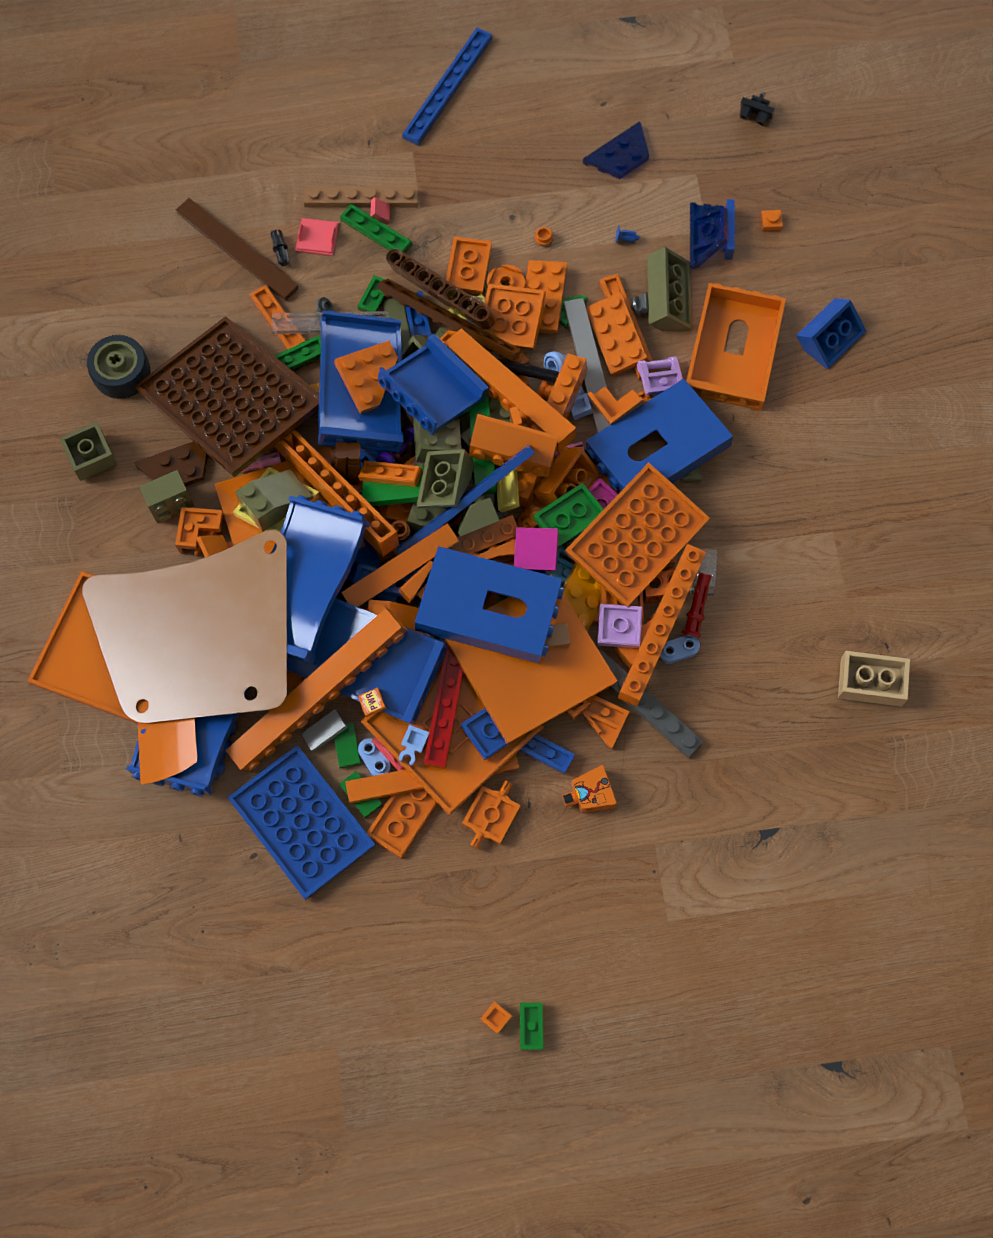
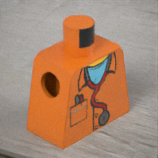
(591, 792)

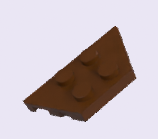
(187, 459)

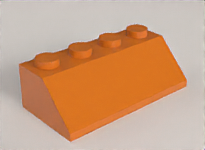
(501, 440)

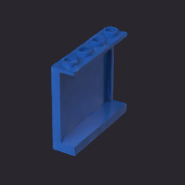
(433, 385)

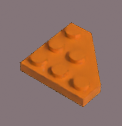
(361, 373)

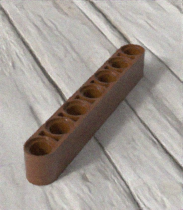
(444, 295)

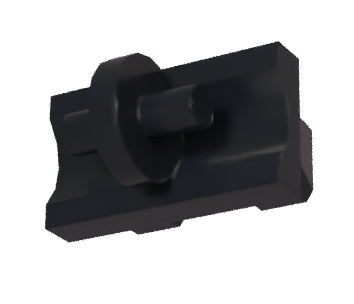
(758, 106)

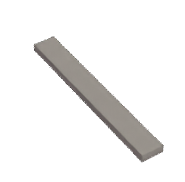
(586, 348)

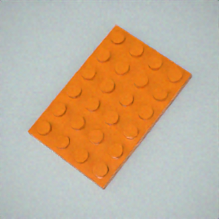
(637, 535)

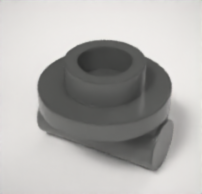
(324, 304)
(640, 304)

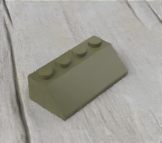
(669, 291)

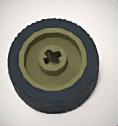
(117, 365)

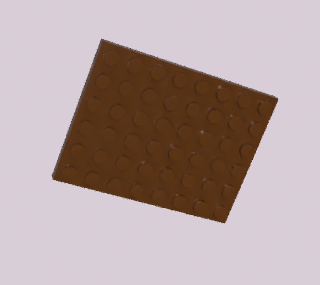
(230, 396)

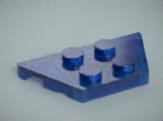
(621, 153)
(707, 232)

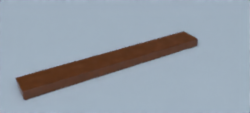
(237, 249)

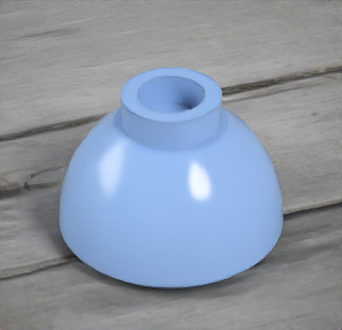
(554, 360)

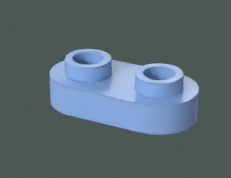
(680, 650)
(373, 758)

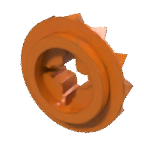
(526, 518)

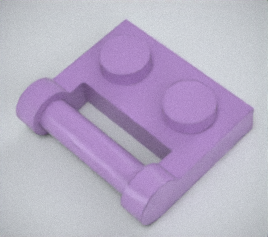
(659, 381)

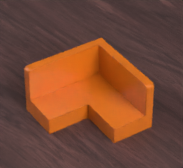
(610, 408)
(192, 522)

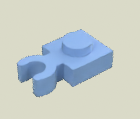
(581, 405)
(413, 741)

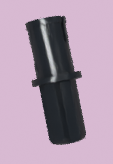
(280, 247)

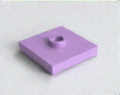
(619, 626)

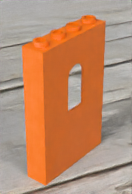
(730, 376)

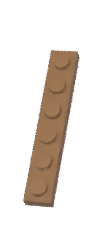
(360, 196)

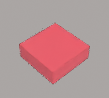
(380, 210)

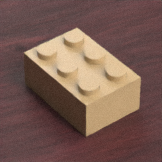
(874, 678)

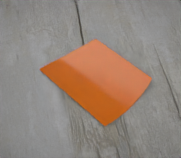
(165, 747)

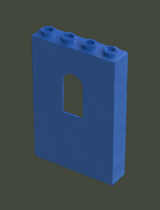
(680, 418)
(456, 598)

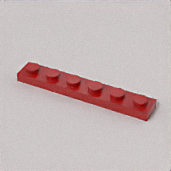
(444, 712)

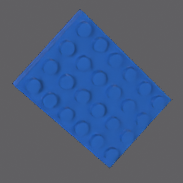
(301, 822)

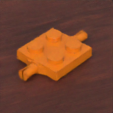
(491, 814)

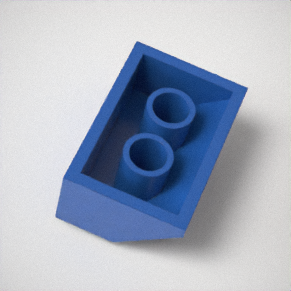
(832, 332)

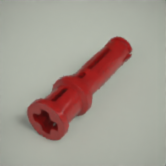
(696, 614)

